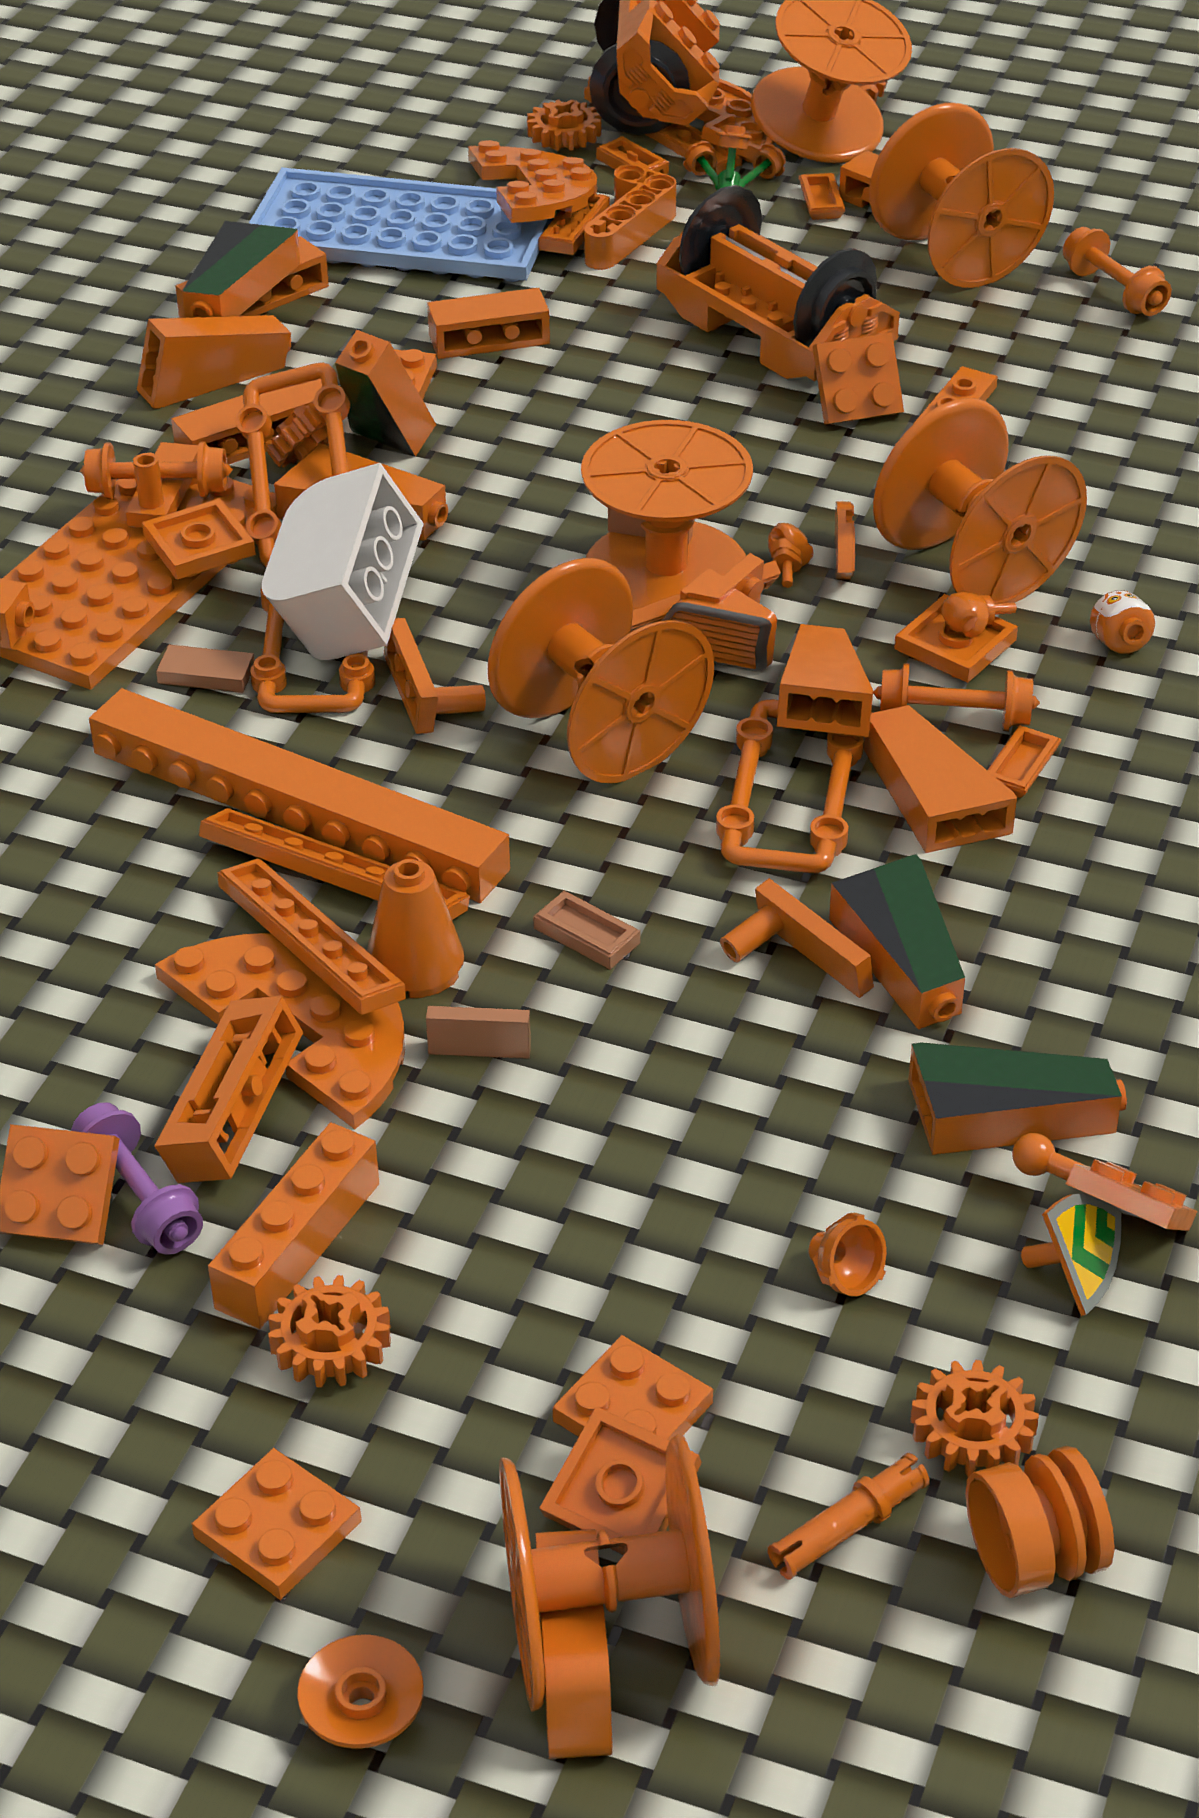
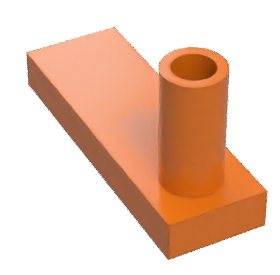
(157, 495)
(416, 687)
(806, 932)

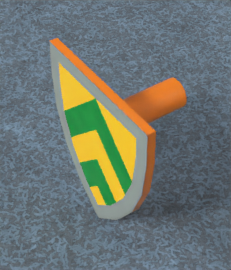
(1085, 1243)

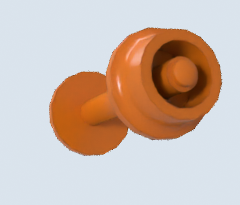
(1144, 291)
(102, 470)
(1015, 700)

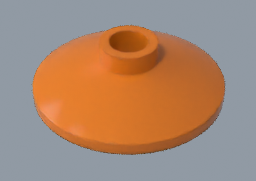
(355, 1670)

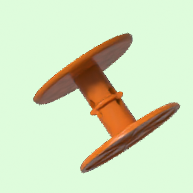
(820, 106)
(969, 201)
(668, 478)
(952, 482)
(573, 649)
(651, 1567)

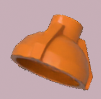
(850, 1255)

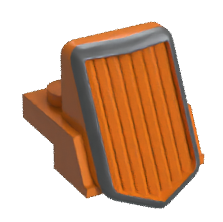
(731, 614)

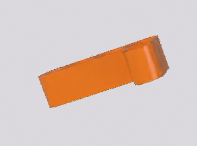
(640, 209)
(576, 1670)

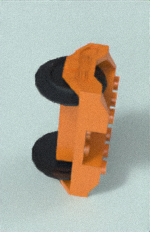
(653, 63)
(730, 272)

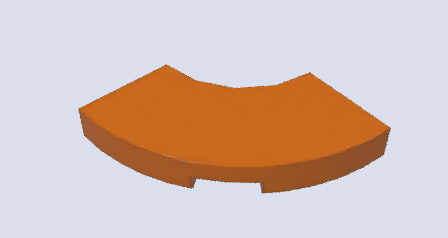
(844, 539)

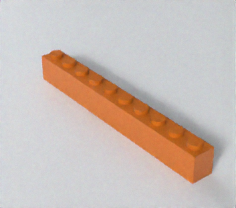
(298, 792)

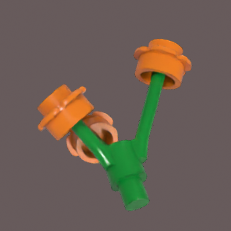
(702, 158)

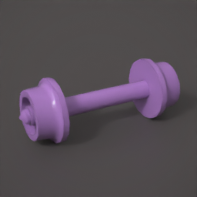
(167, 1215)

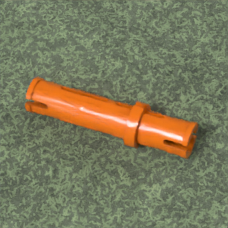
(867, 1503)

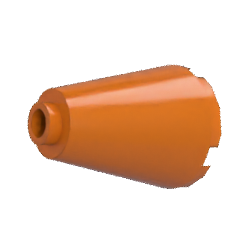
(415, 930)

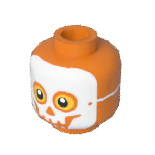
(1122, 622)

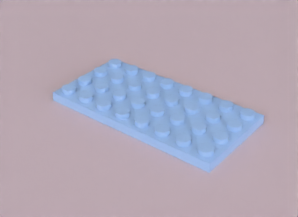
(402, 223)

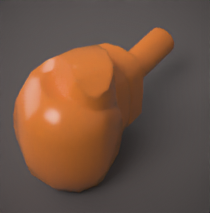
(789, 549)
(971, 612)

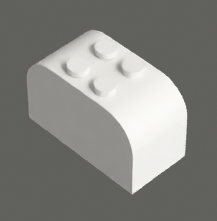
(343, 562)

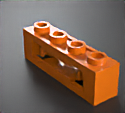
(229, 1086)

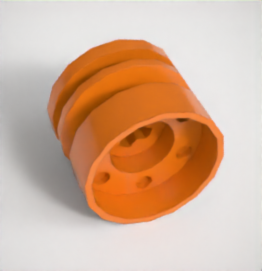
(1039, 1521)

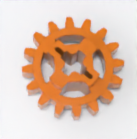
(564, 125)
(298, 435)
(329, 1331)
(974, 1417)

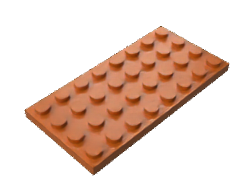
(105, 587)

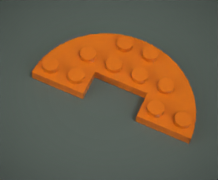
(731, 107)
(543, 183)
(352, 1053)

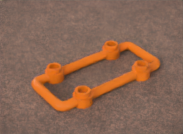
(256, 426)
(269, 676)
(827, 831)

